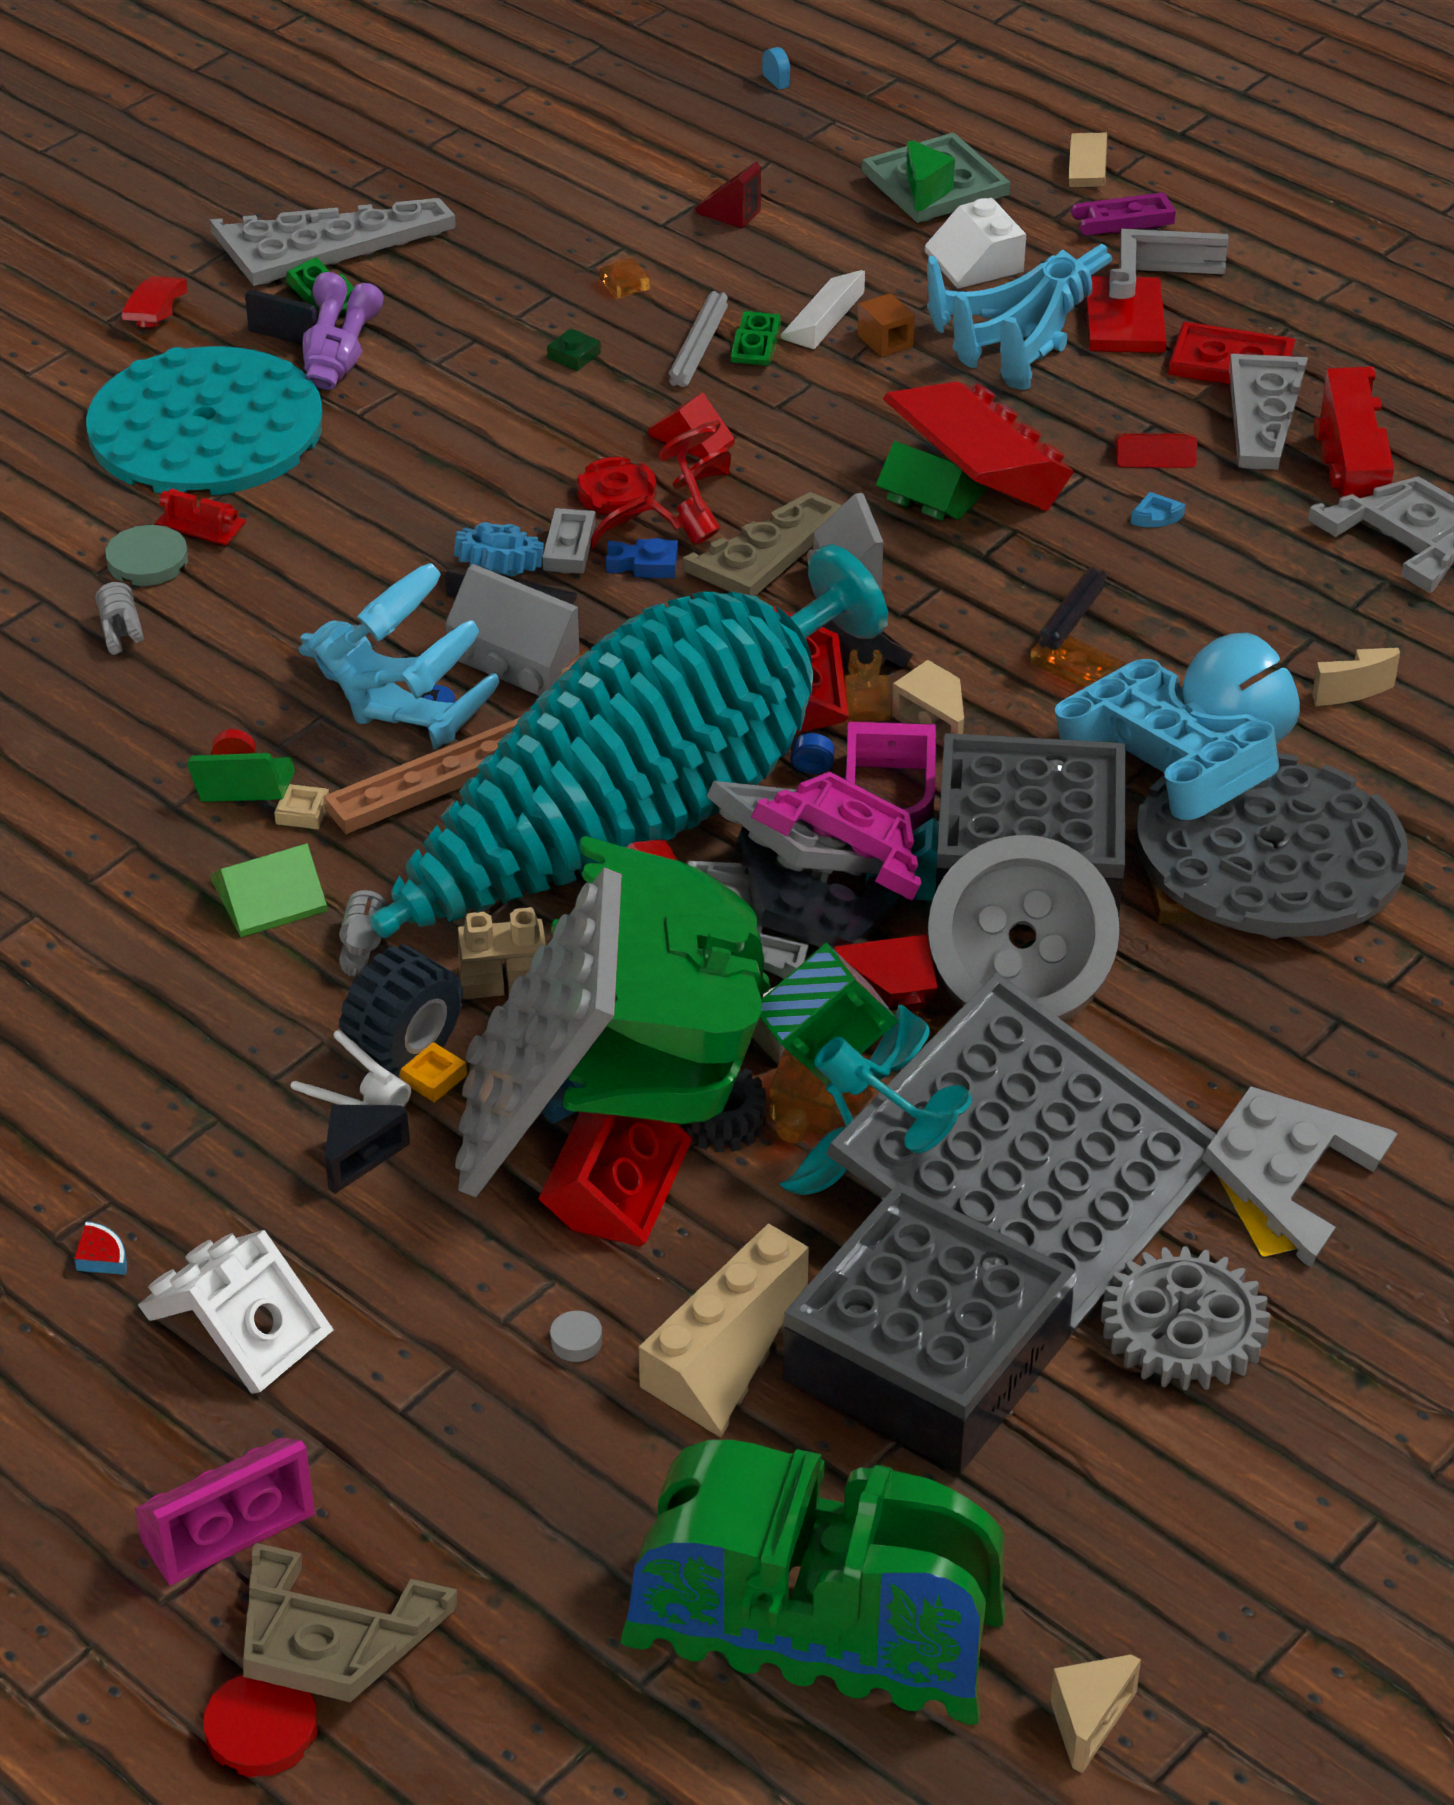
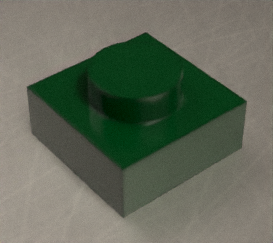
(573, 349)

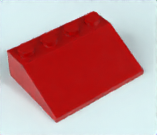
(985, 440)

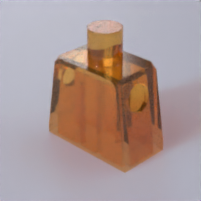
(804, 1104)

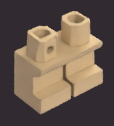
(485, 945)

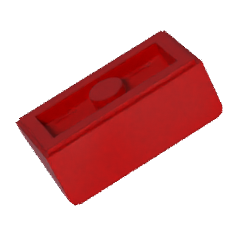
(1156, 450)

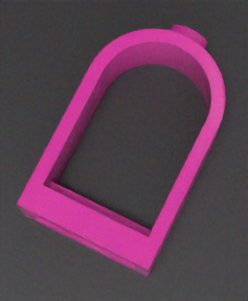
(911, 748)

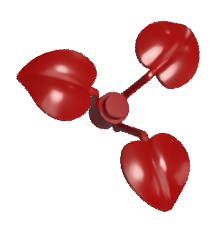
(693, 513)

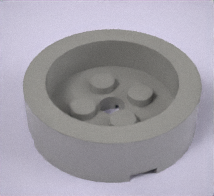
(1033, 885)

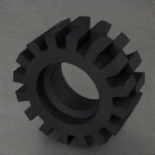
(735, 1125)

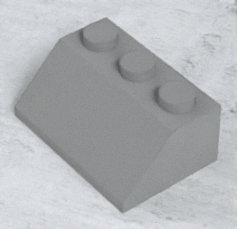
(521, 630)

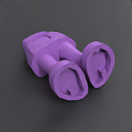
(334, 351)

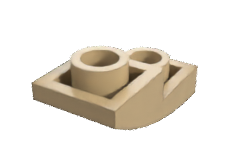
(1088, 159)
(1354, 680)

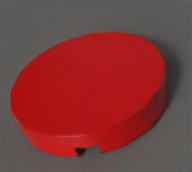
(614, 483)
(259, 1726)

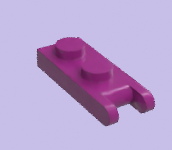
(1124, 213)

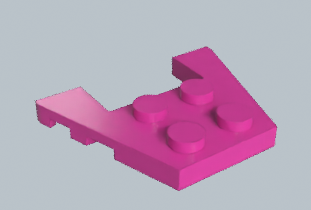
(854, 816)

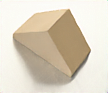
(1090, 1701)

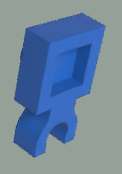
(647, 558)

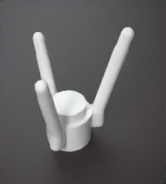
(378, 1086)

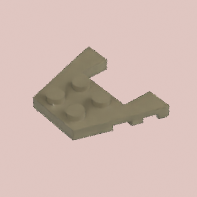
(326, 1643)

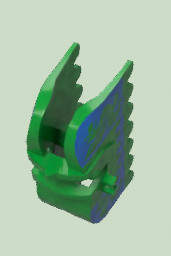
(884, 1585)

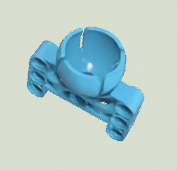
(1202, 734)

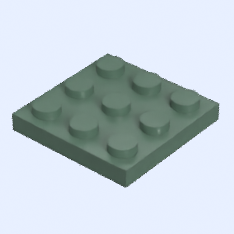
(972, 177)

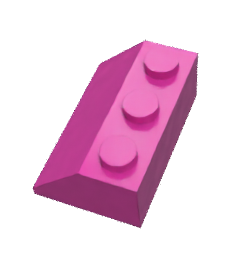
(227, 1509)

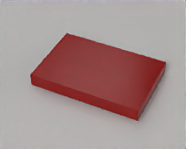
(1127, 323)
(1205, 350)

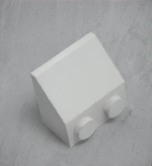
(978, 244)

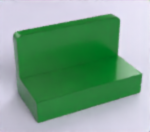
(240, 776)

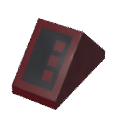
(735, 200)

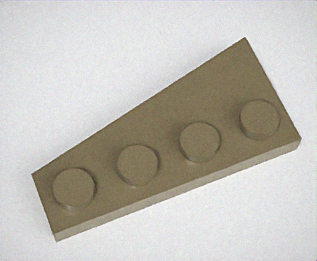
(762, 548)

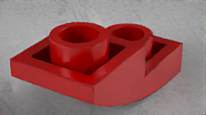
(153, 300)

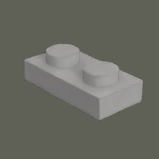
(569, 541)

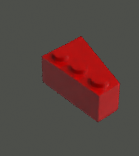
(1350, 435)

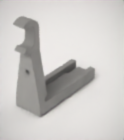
(1165, 252)

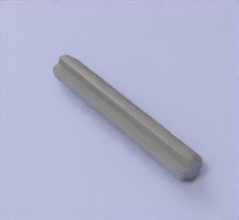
(698, 339)

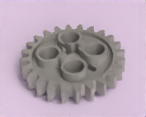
(1185, 1318)

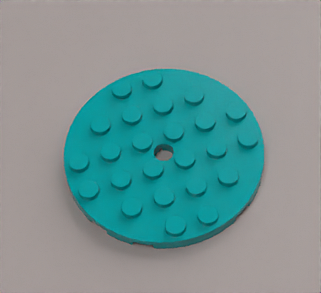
(257, 426)

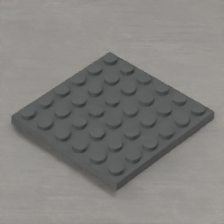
(1050, 1151)

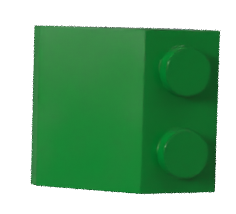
(928, 482)

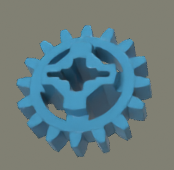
(499, 548)

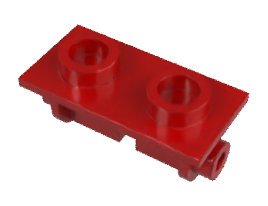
(210, 521)

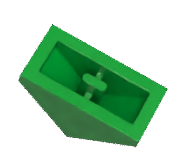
(928, 174)

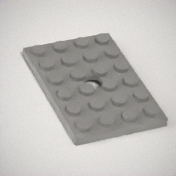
(540, 1031)

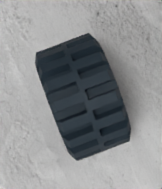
(401, 1006)

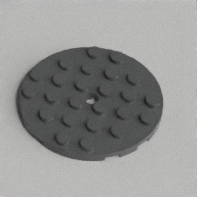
(1332, 864)

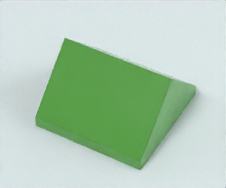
(270, 890)

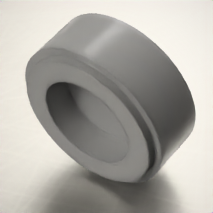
(576, 1336)

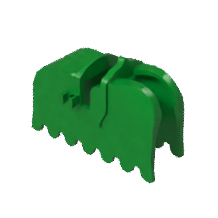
(679, 993)

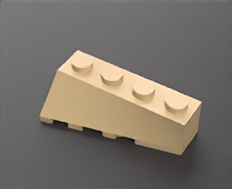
(725, 1330)

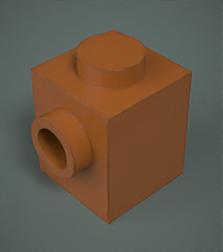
(886, 324)

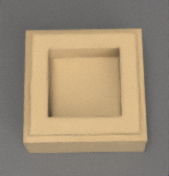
(301, 807)

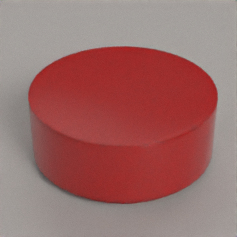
(233, 742)

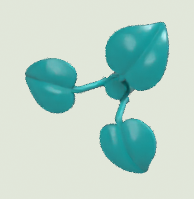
(853, 1073)

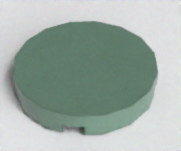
(146, 555)

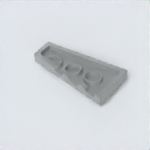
(1263, 405)

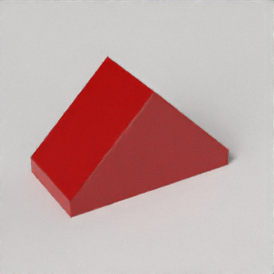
(688, 417)

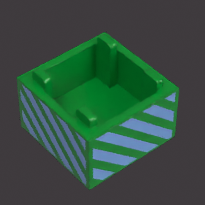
(824, 1002)

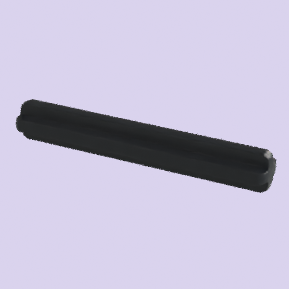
(1072, 608)

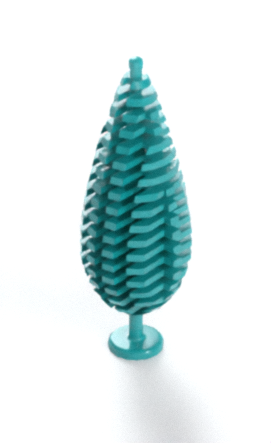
(634, 741)

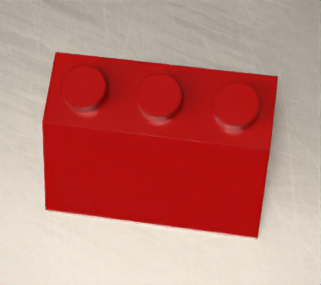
(828, 698)
(615, 1175)

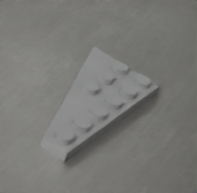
(273, 247)

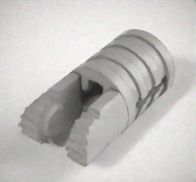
(118, 615)
(357, 932)

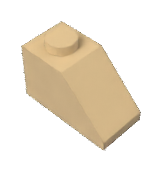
(929, 697)

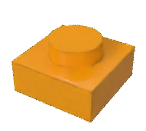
(433, 1072)

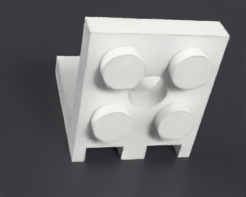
(225, 1289)

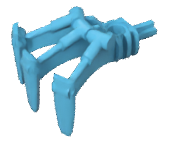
(1023, 308)
(370, 677)

